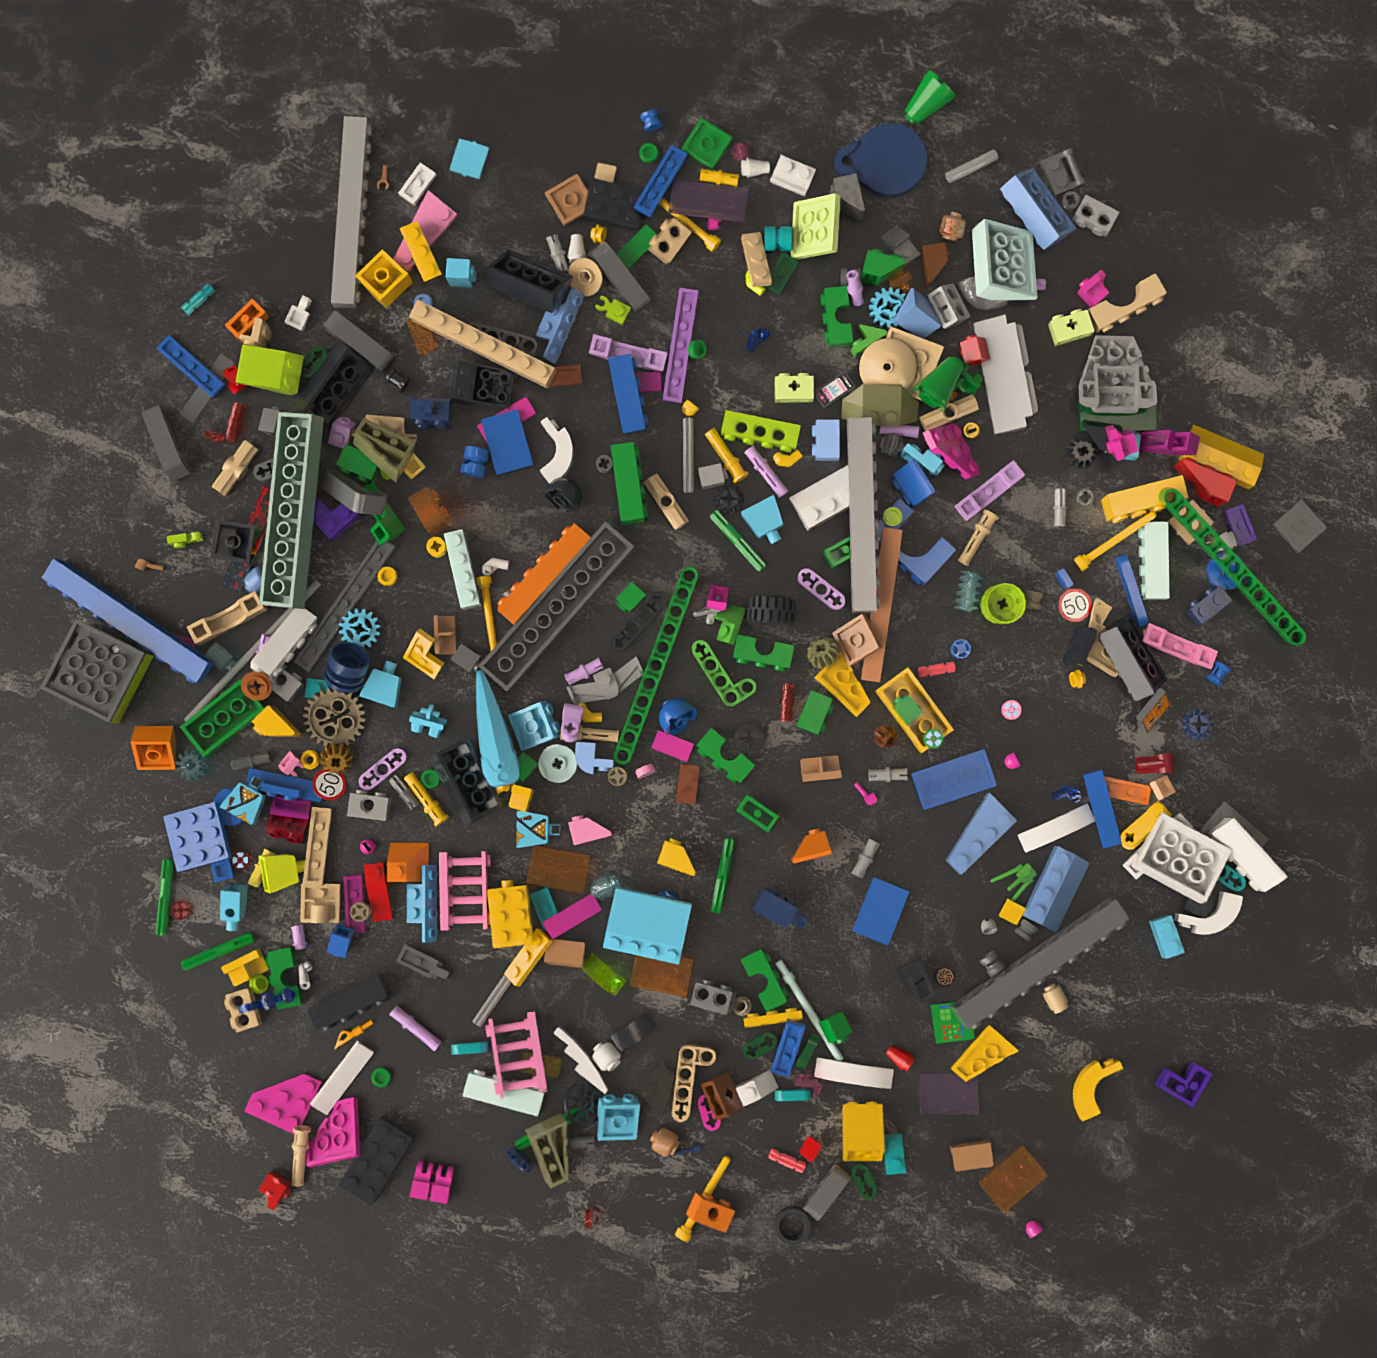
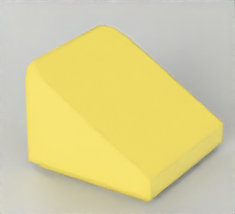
(414, 467)

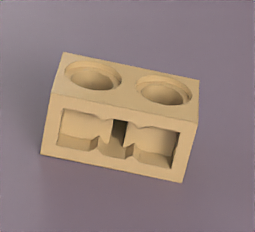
(672, 243)
(230, 1004)

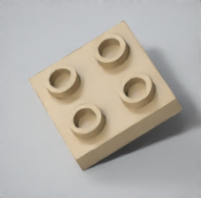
(320, 903)

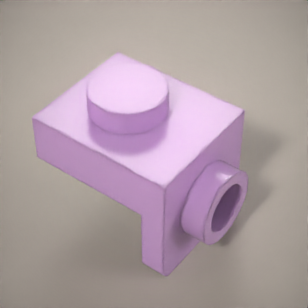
(341, 432)

